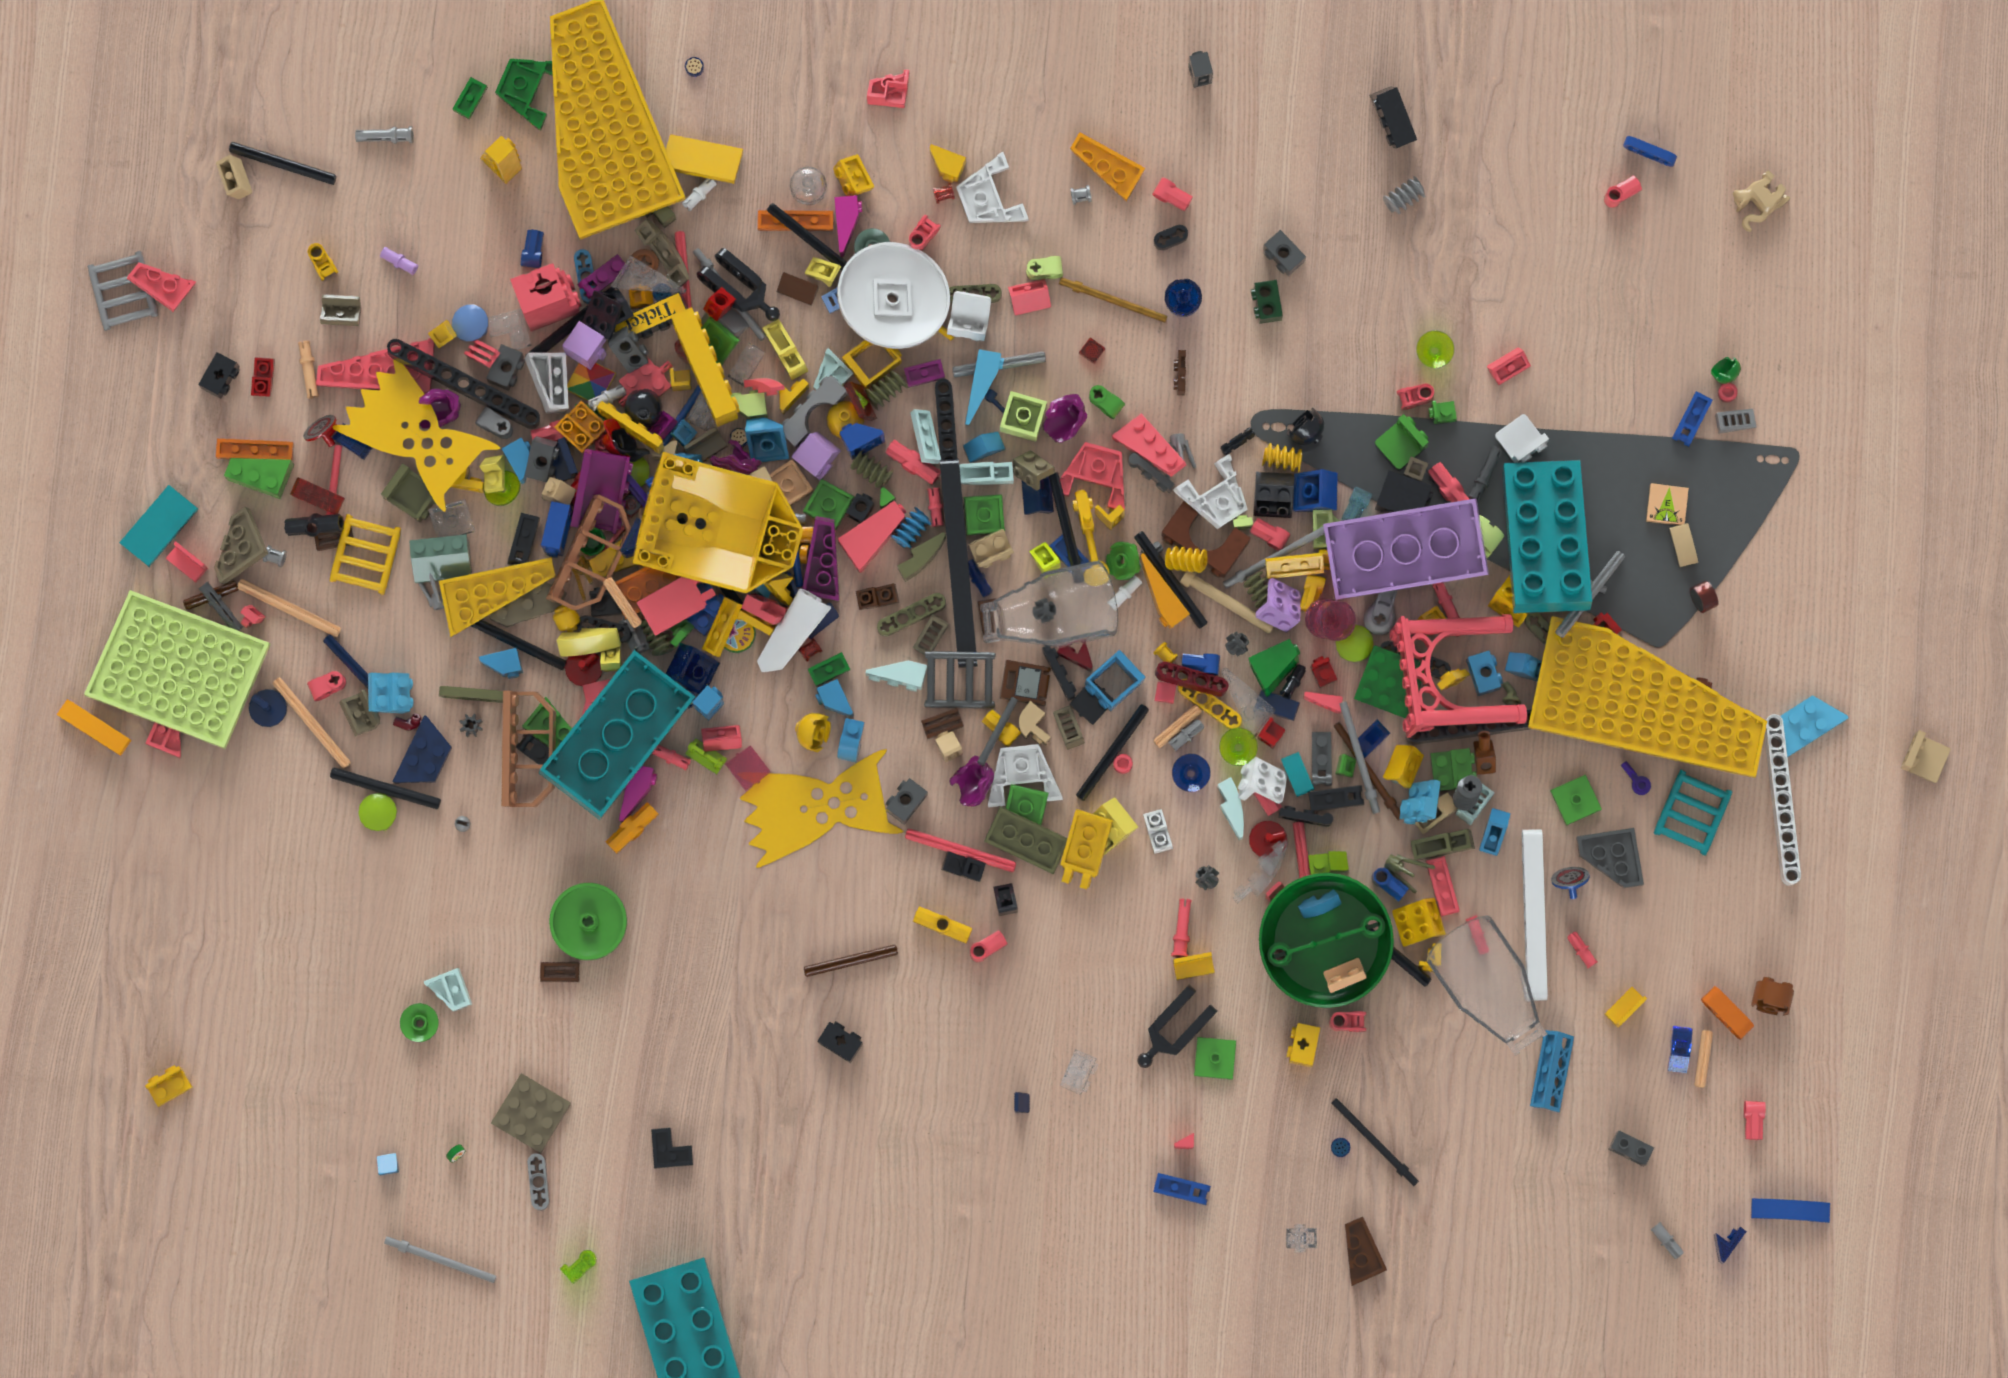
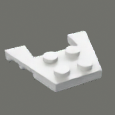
(982, 199)
(1219, 503)
(1022, 766)

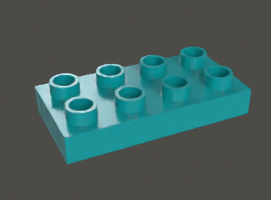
(1547, 536)
(616, 735)
(684, 1323)

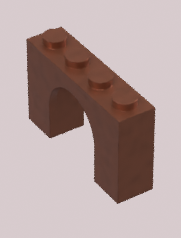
(1220, 559)

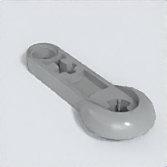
(1382, 606)

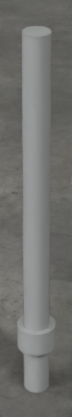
(746, 316)
(1241, 575)
(1370, 793)
(404, 1246)

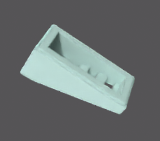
(1470, 815)

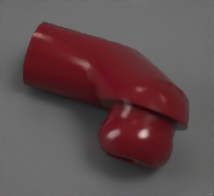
(408, 724)

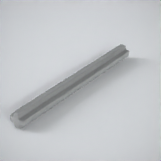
(1596, 586)

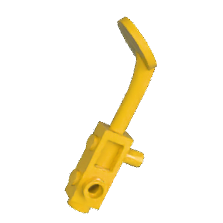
(1083, 506)

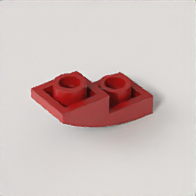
(262, 377)

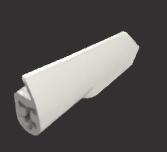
(796, 626)

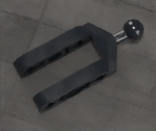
(743, 274)
(1159, 1043)

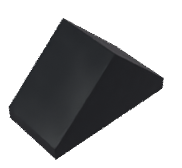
(1005, 899)

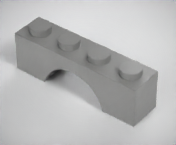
(829, 392)

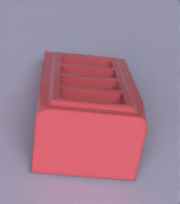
(1326, 701)

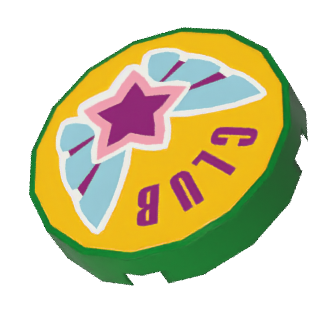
(740, 637)

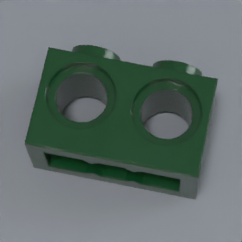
(1271, 301)

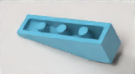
(985, 372)

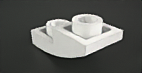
(1158, 831)

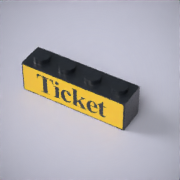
(654, 316)

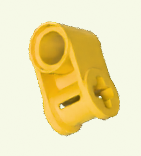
(323, 264)

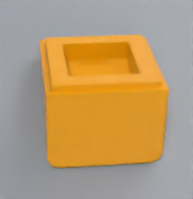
(640, 298)

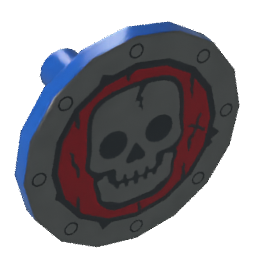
(1571, 879)

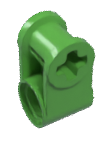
(1108, 403)

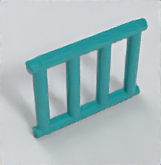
(1668, 812)

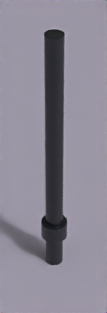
(1401, 1168)

